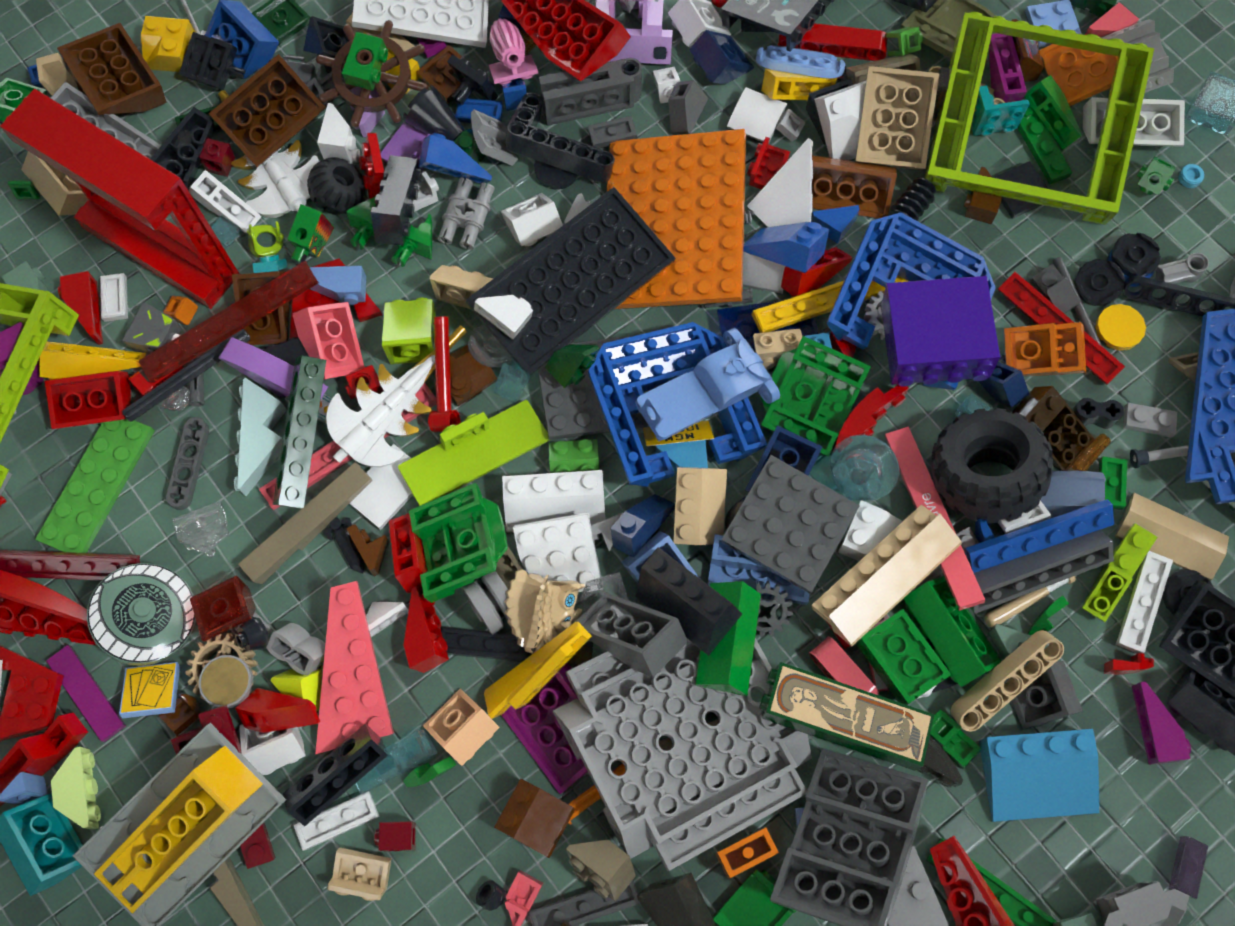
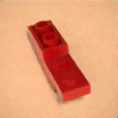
(869, 410)

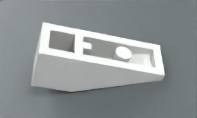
(223, 201)

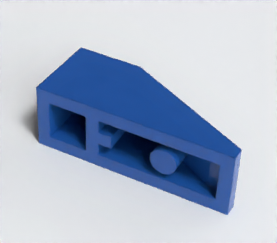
(448, 158)

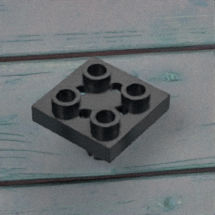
(470, 80)

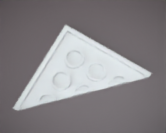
(789, 193)

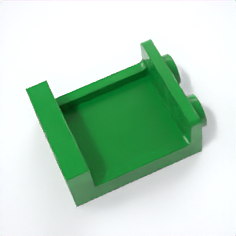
(752, 904)

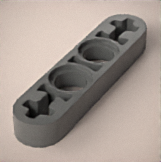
(183, 462)

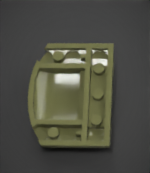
(942, 22)

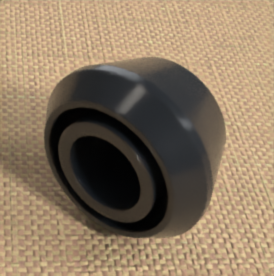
(252, 635)

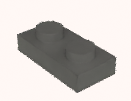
(610, 131)

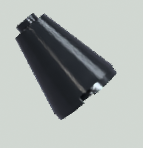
(433, 115)

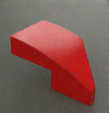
(1136, 664)

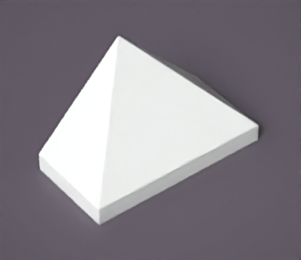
(384, 614)

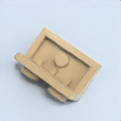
(773, 344)
(360, 874)

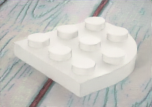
(559, 548)

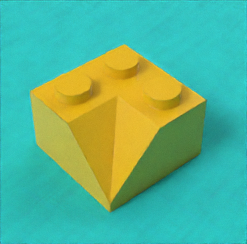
(165, 42)

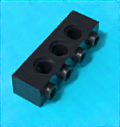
(334, 775)

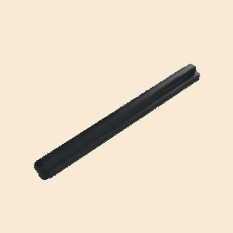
(179, 379)

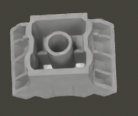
(1145, 33)
(1143, 906)

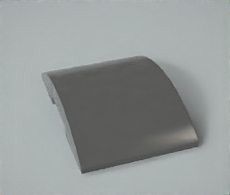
(851, 842)

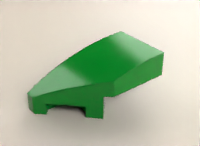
(1042, 621)
(427, 772)

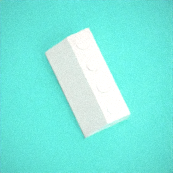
(1158, 124)
(552, 496)

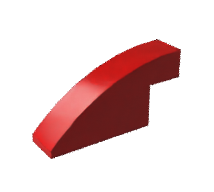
(42, 751)

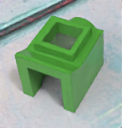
(908, 39)

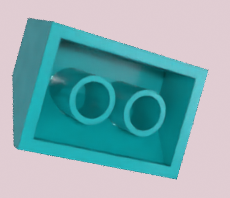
(39, 843)

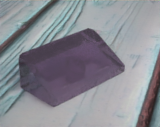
(1188, 866)

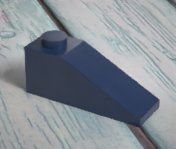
(639, 524)

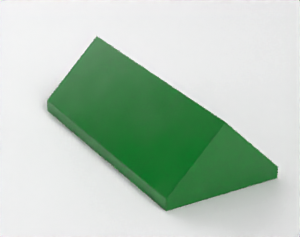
(731, 661)

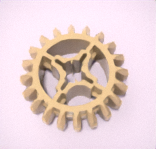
(224, 647)

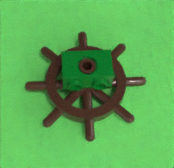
(365, 66)

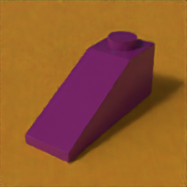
(1005, 69)
(1160, 732)

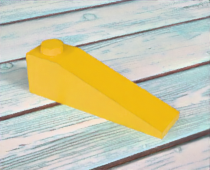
(72, 360)

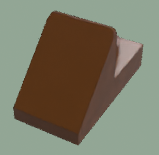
(371, 553)

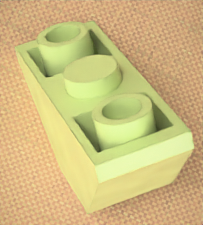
(76, 789)

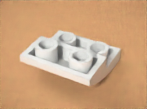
(756, 114)

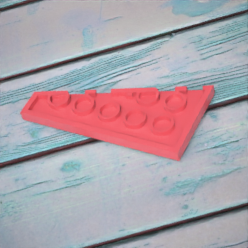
(351, 676)

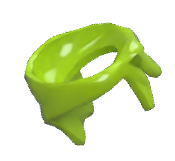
(258, 250)

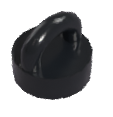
(490, 895)

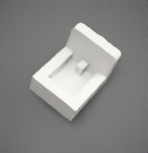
(426, 192)

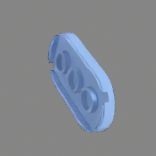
(800, 62)

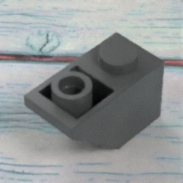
(685, 106)

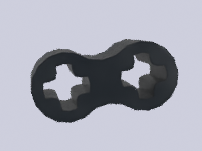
(1098, 413)

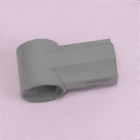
(1182, 269)

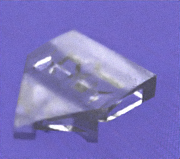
(202, 528)

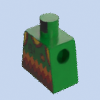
(309, 233)

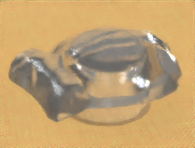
(177, 400)

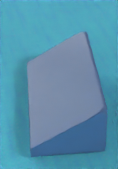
(24, 789)

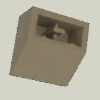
(603, 866)

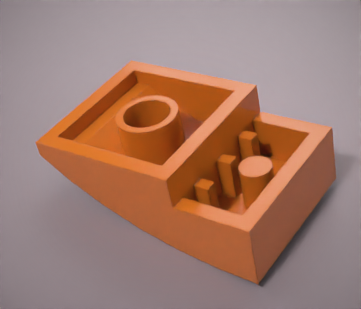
(1046, 349)

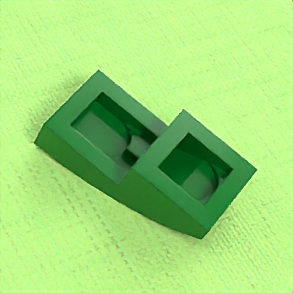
(953, 740)

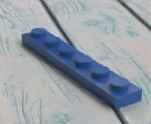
(1040, 536)

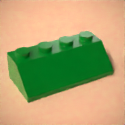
(952, 632)

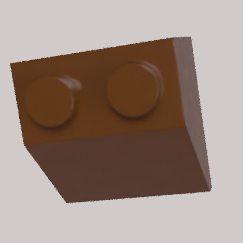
(534, 818)

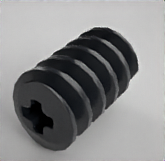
(915, 199)

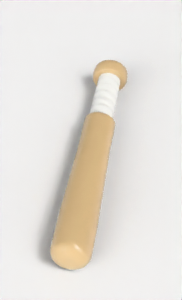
(1019, 604)

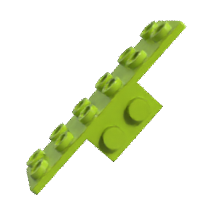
(473, 451)

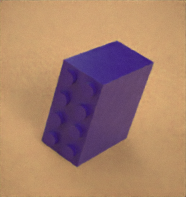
(939, 330)

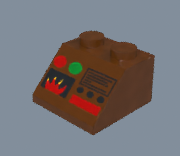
(1028, 57)

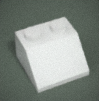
(695, 17)
(336, 137)
(532, 219)
(271, 749)

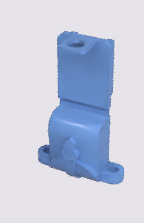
(709, 388)

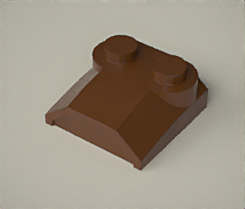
(468, 376)

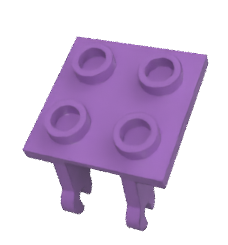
(405, 143)

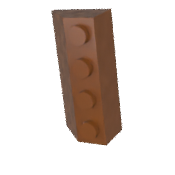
(852, 183)

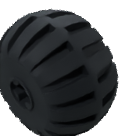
(335, 185)

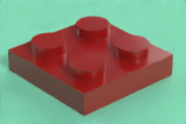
(371, 164)

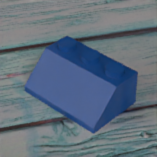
(239, 27)

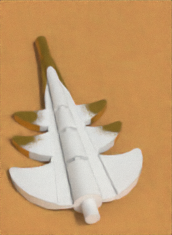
(284, 185)
(363, 432)

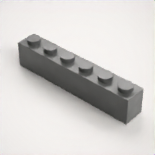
(1043, 568)

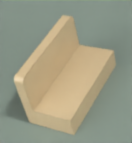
(54, 72)

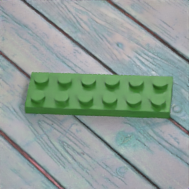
(95, 486)

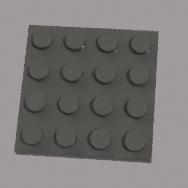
(575, 409)
(790, 524)

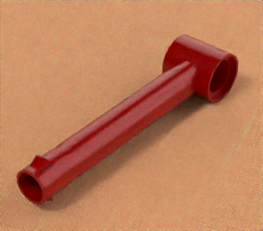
(444, 415)

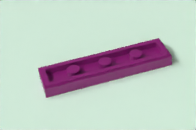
(86, 693)

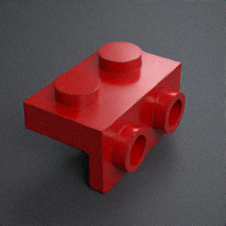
(768, 163)

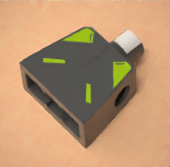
(150, 330)

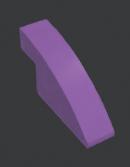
(260, 366)

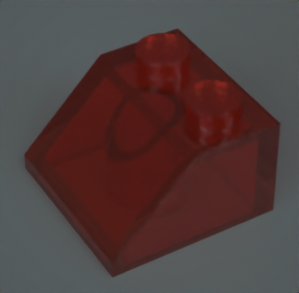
(222, 607)

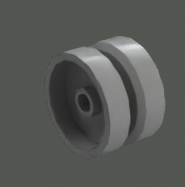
(488, 602)

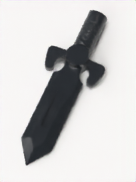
(345, 543)

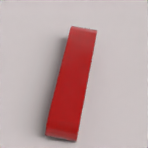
(843, 42)

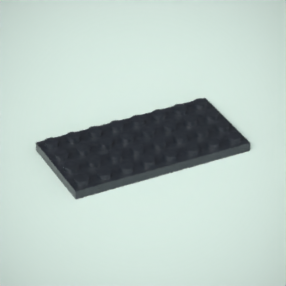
(576, 278)

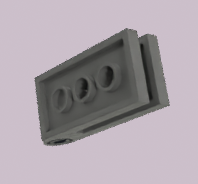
(606, 90)

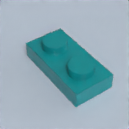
(269, 264)

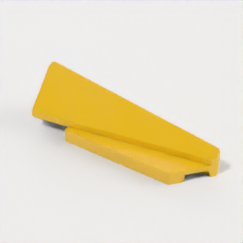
(535, 672)

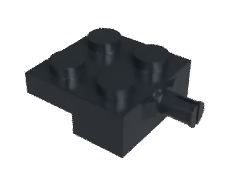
(210, 61)

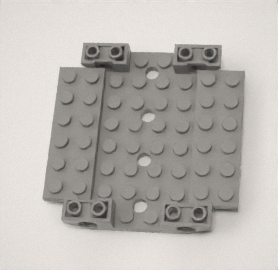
(711, 777)

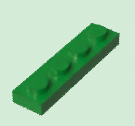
(1043, 147)

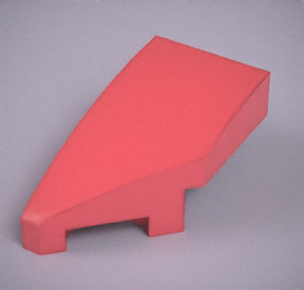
(521, 897)

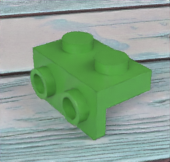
(573, 456)

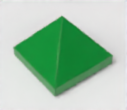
(23, 189)

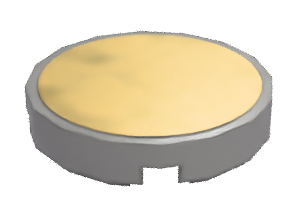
(225, 681)

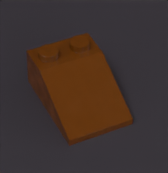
(271, 327)

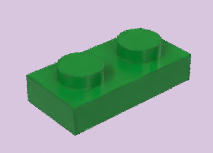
(1116, 480)

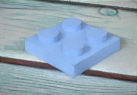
(1054, 14)

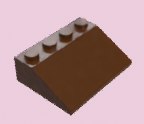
(113, 72)
(267, 110)

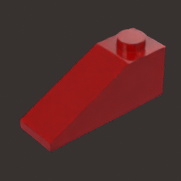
(823, 270)
(81, 295)
(407, 553)

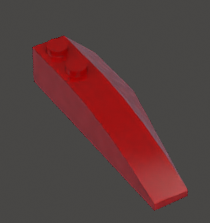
(40, 610)

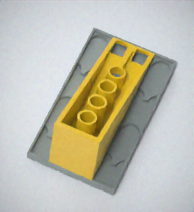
(179, 828)

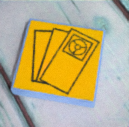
(149, 690)

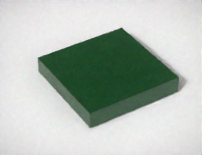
(282, 18)

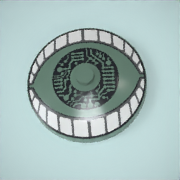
(141, 614)

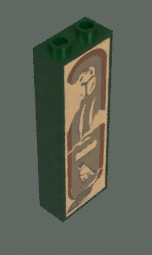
(847, 716)

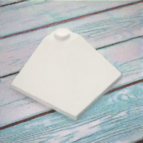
(841, 120)

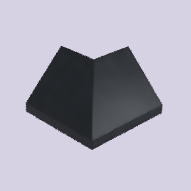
(324, 38)

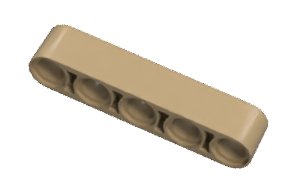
(1019, 678)

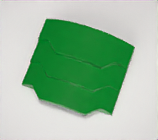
(815, 392)
(460, 540)

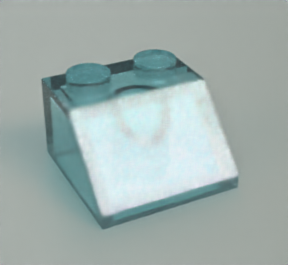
(1214, 104)

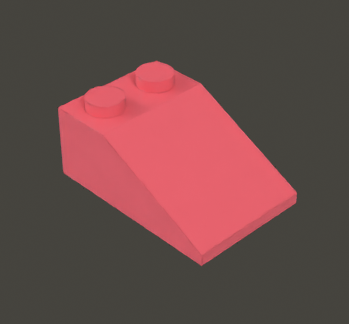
(330, 335)

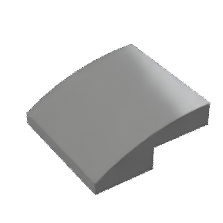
(491, 137)

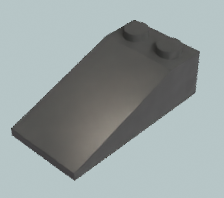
(634, 633)

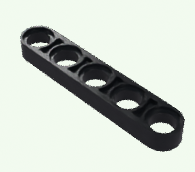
(1172, 292)

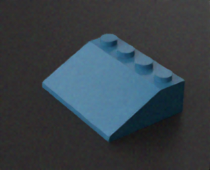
(1041, 774)

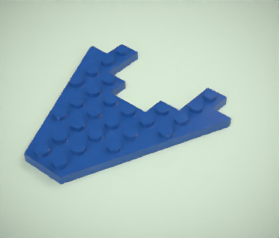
(1214, 408)

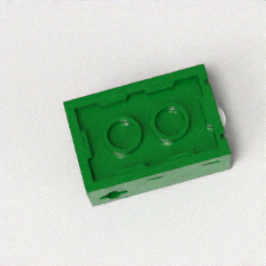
(903, 658)

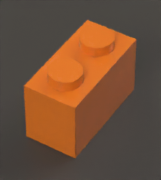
(747, 853)

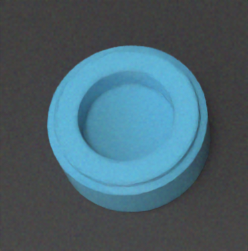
(1191, 176)

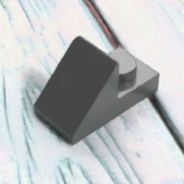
(1056, 288)

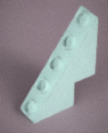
(257, 442)

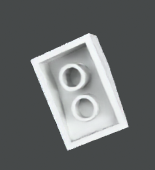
(867, 530)

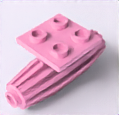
(510, 51)

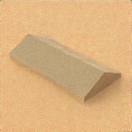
(1179, 537)

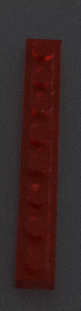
(228, 322)

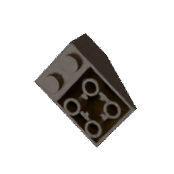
(1058, 423)

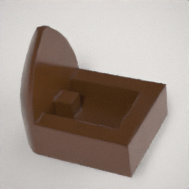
(185, 714)

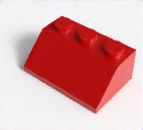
(88, 399)

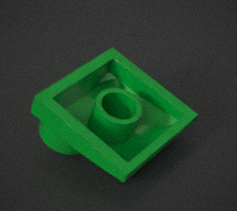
(12, 94)

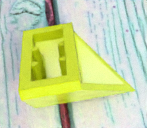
(300, 685)

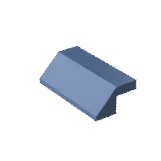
(732, 566)

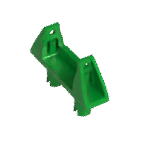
(418, 242)

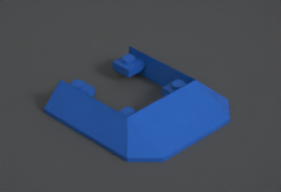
(904, 249)
(645, 362)

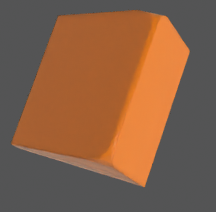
(181, 309)

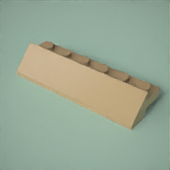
(887, 574)

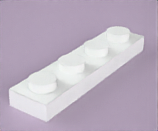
(1144, 602)

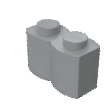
(298, 648)

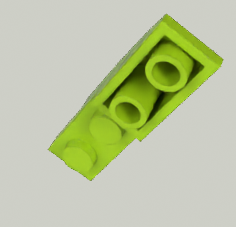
(1118, 574)

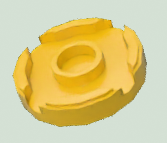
(1120, 327)

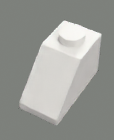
(505, 312)

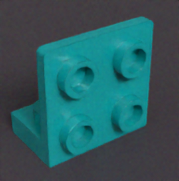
(998, 117)

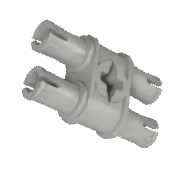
(466, 213)

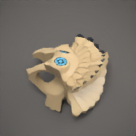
(540, 608)

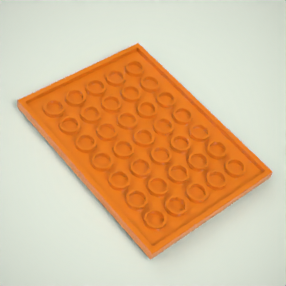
(694, 203)

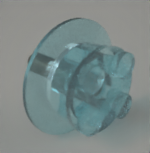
(864, 468)

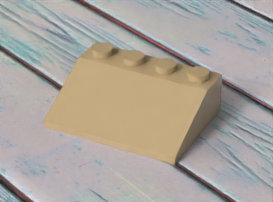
(897, 117)

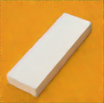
(337, 821)

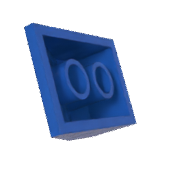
(790, 245)

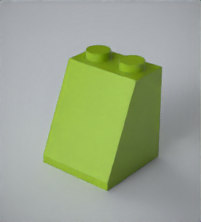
(408, 330)

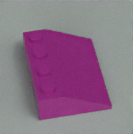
(542, 734)

